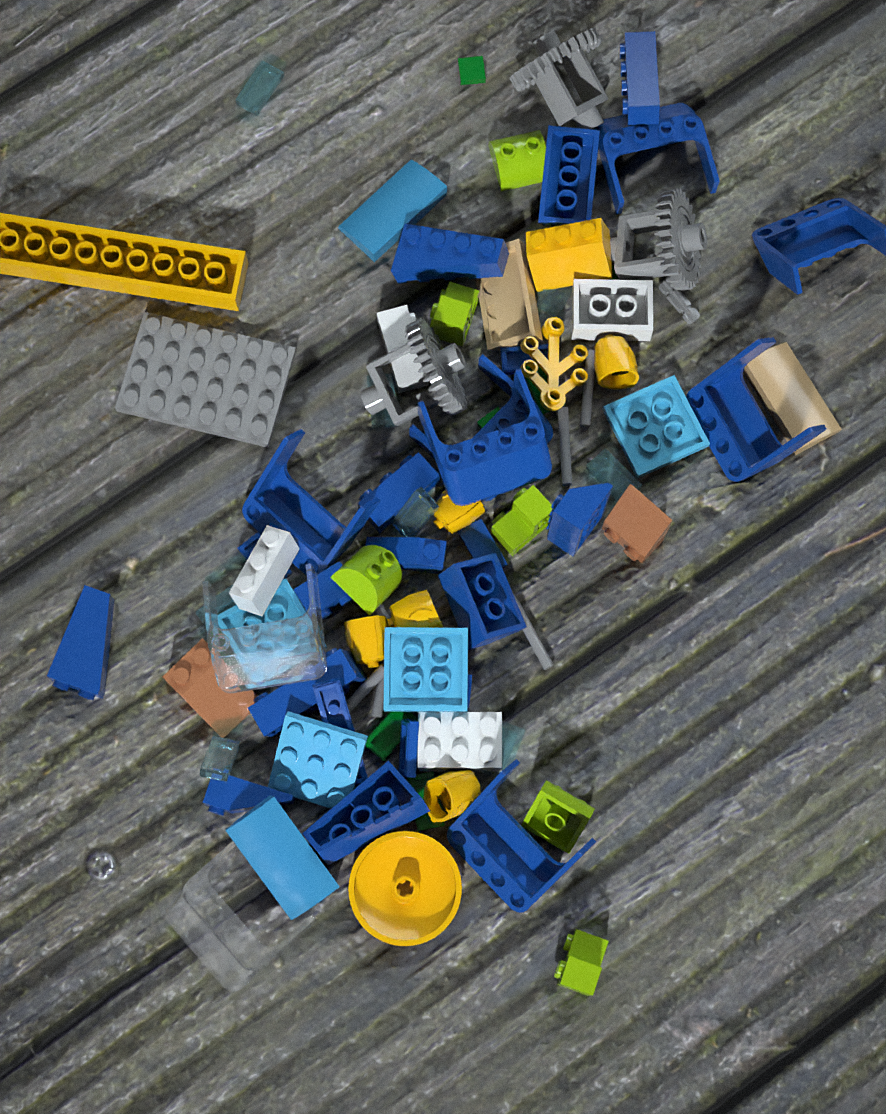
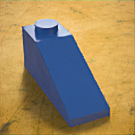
(414, 552)
(239, 795)

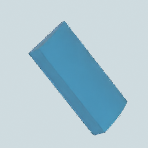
(398, 202)
(282, 857)

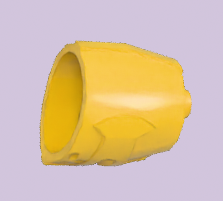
(611, 356)
(456, 517)
(414, 611)
(366, 639)
(456, 792)

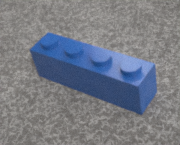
(641, 78)

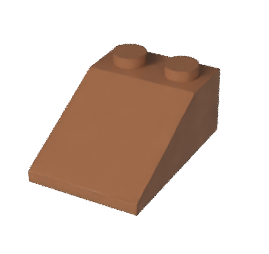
(636, 524)
(197, 684)

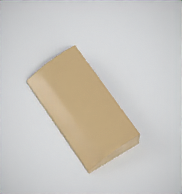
(510, 302)
(789, 394)

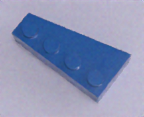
(447, 254)
(271, 708)
(365, 814)

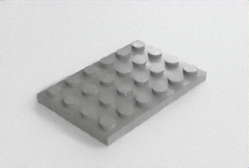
(206, 379)

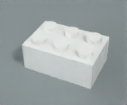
(612, 308)
(459, 741)

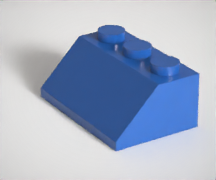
(482, 600)

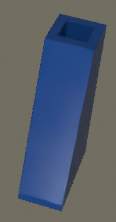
(85, 647)

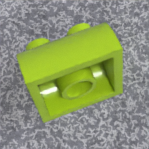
(518, 159)
(369, 576)
(557, 816)

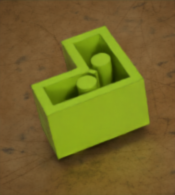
(454, 313)
(524, 521)
(582, 962)

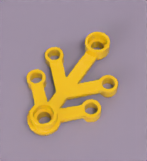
(552, 366)

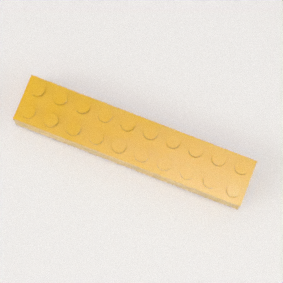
(122, 262)

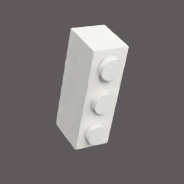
(392, 330)
(264, 570)

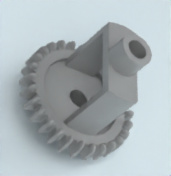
(545, 75)
(679, 240)
(438, 363)

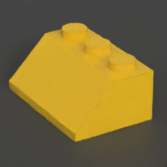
(569, 253)

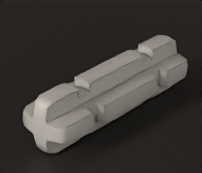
(679, 302)

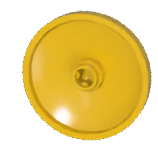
(405, 888)

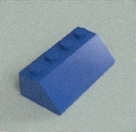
(568, 176)
(577, 515)

